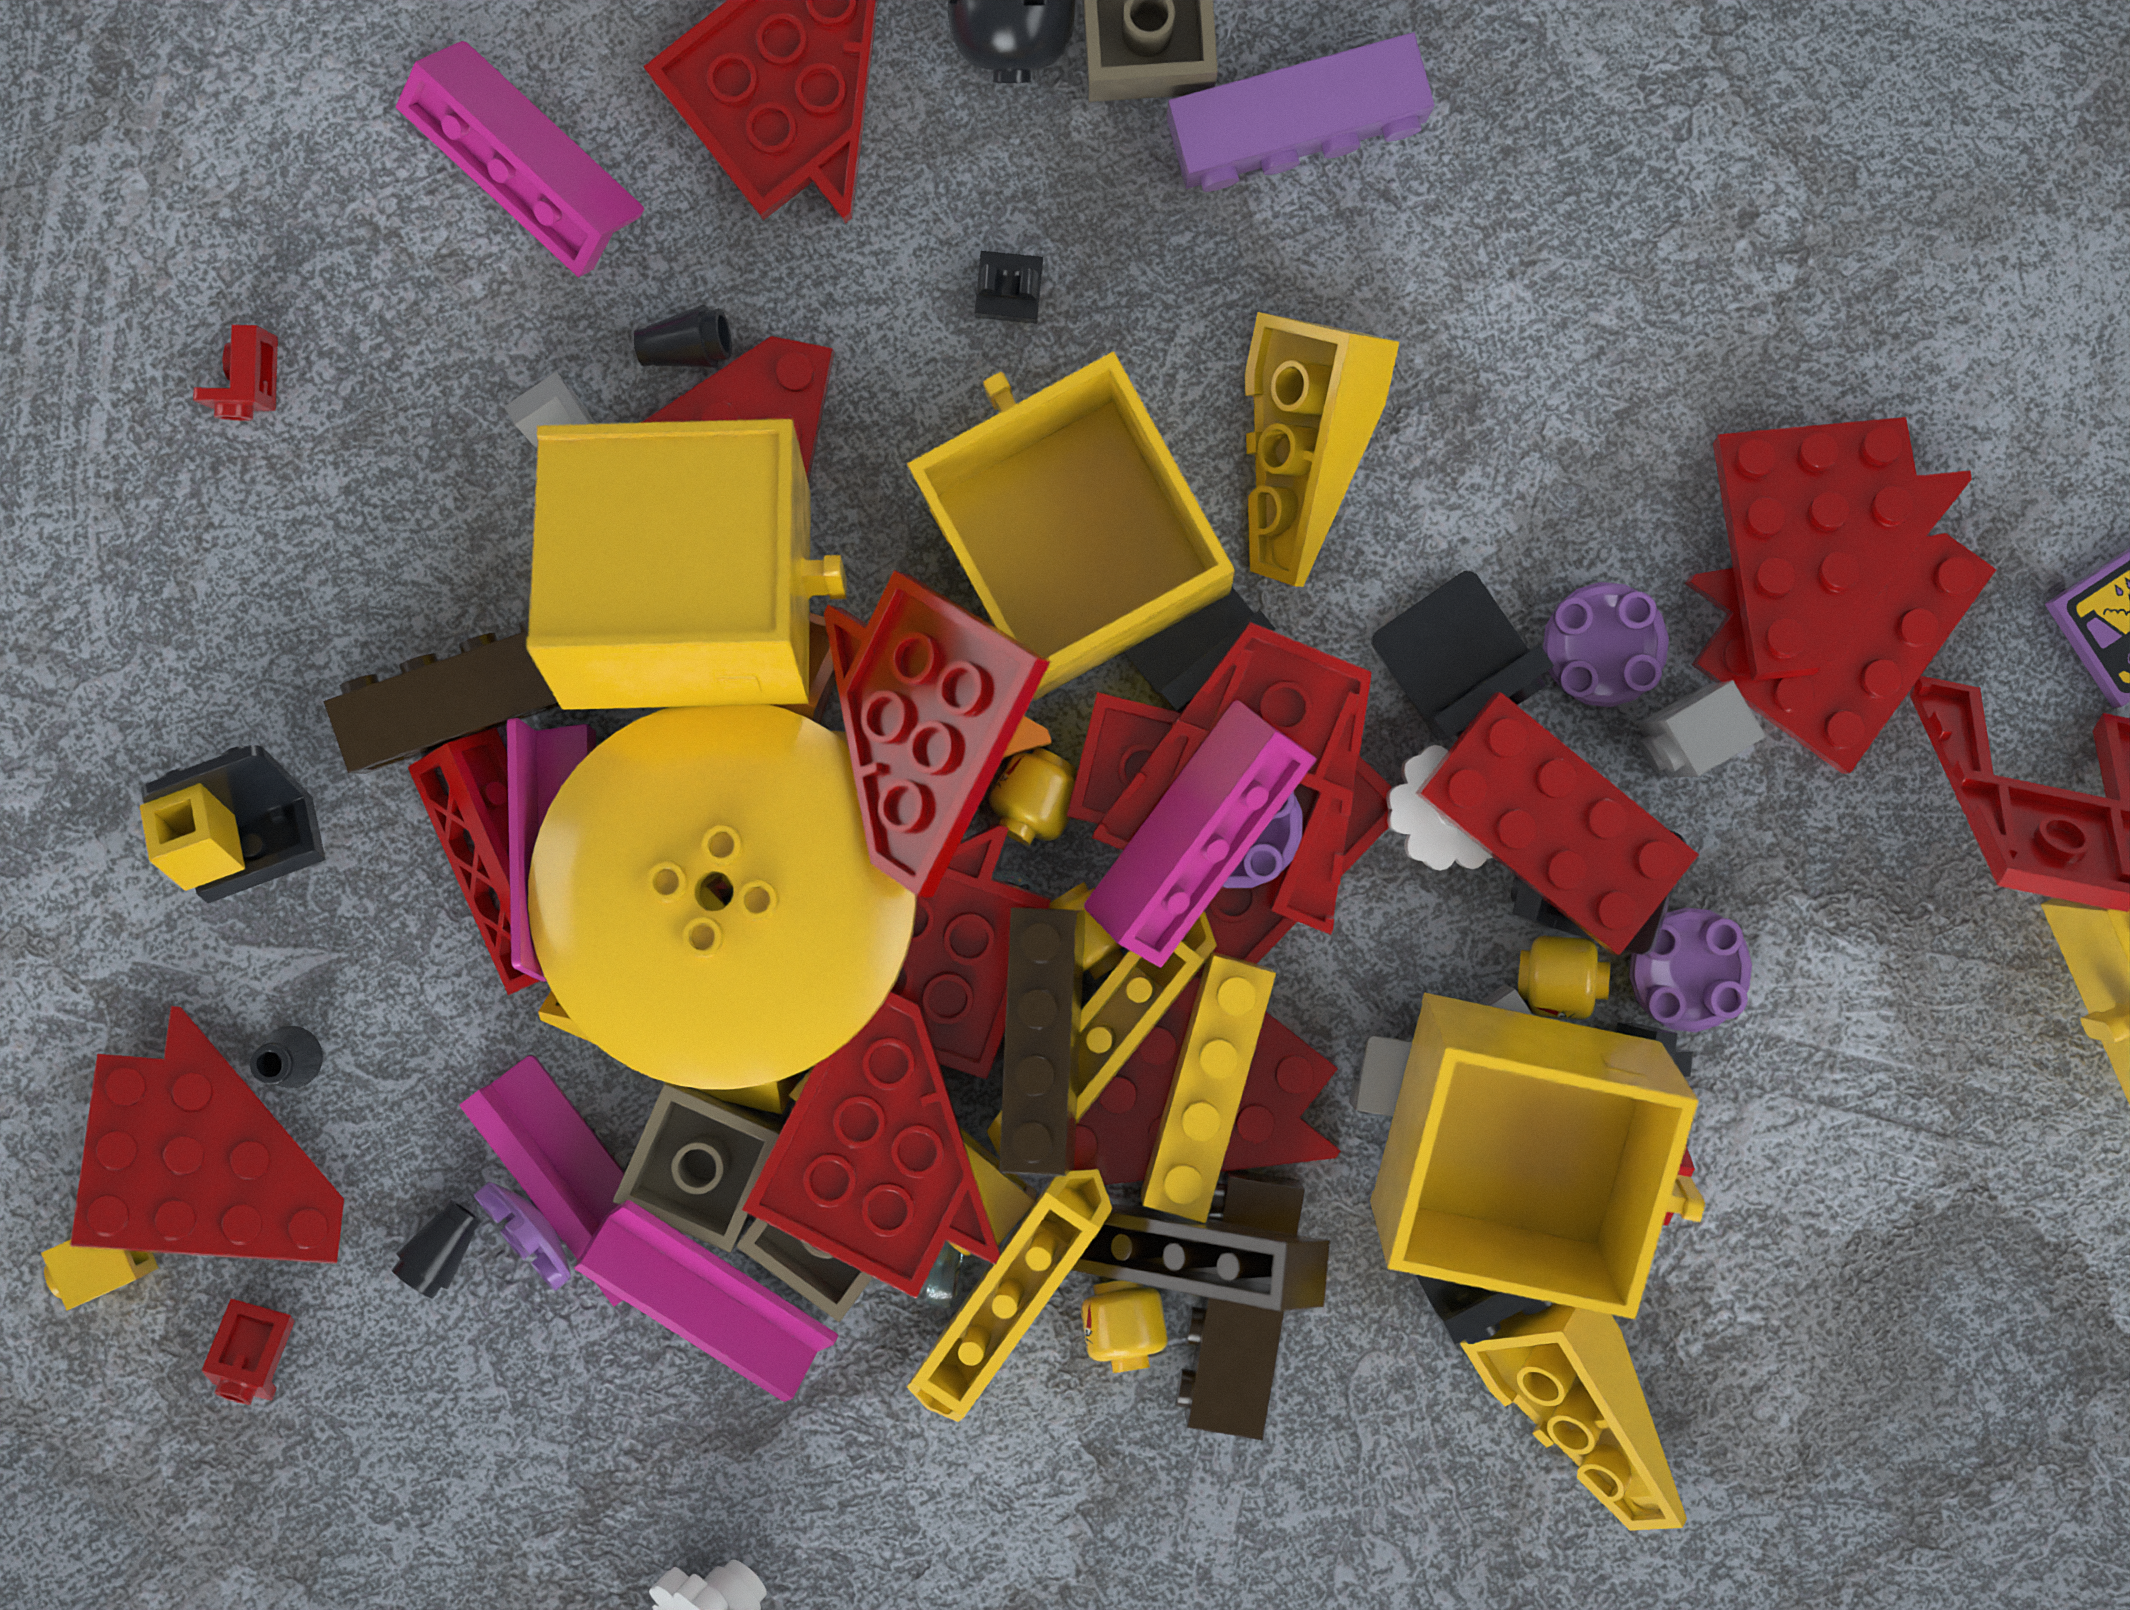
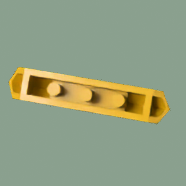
(1127, 1011)
(1011, 1293)

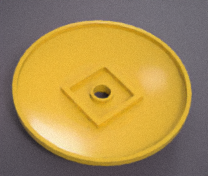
(733, 989)

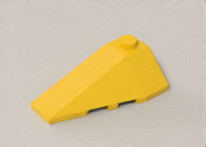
(1313, 418)
(1583, 1394)

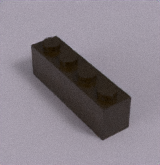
(437, 701)
(1042, 1041)
(1209, 1259)
(1234, 1340)

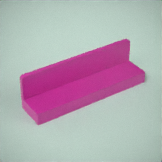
(517, 155)
(536, 771)
(1198, 834)
(548, 1151)
(703, 1299)

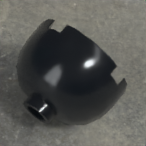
(1011, 34)

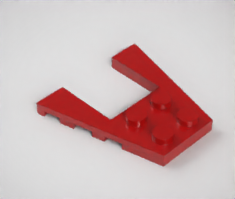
(1308, 699)
(2028, 831)

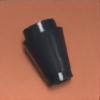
(685, 340)
(299, 1055)
(437, 1250)

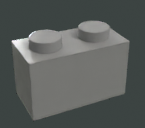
(1699, 731)

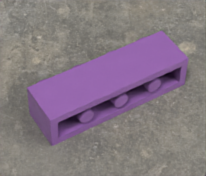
(1300, 112)

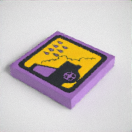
(2097, 625)

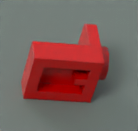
(252, 372)
(247, 1352)

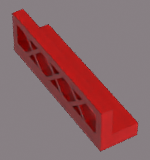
(478, 802)

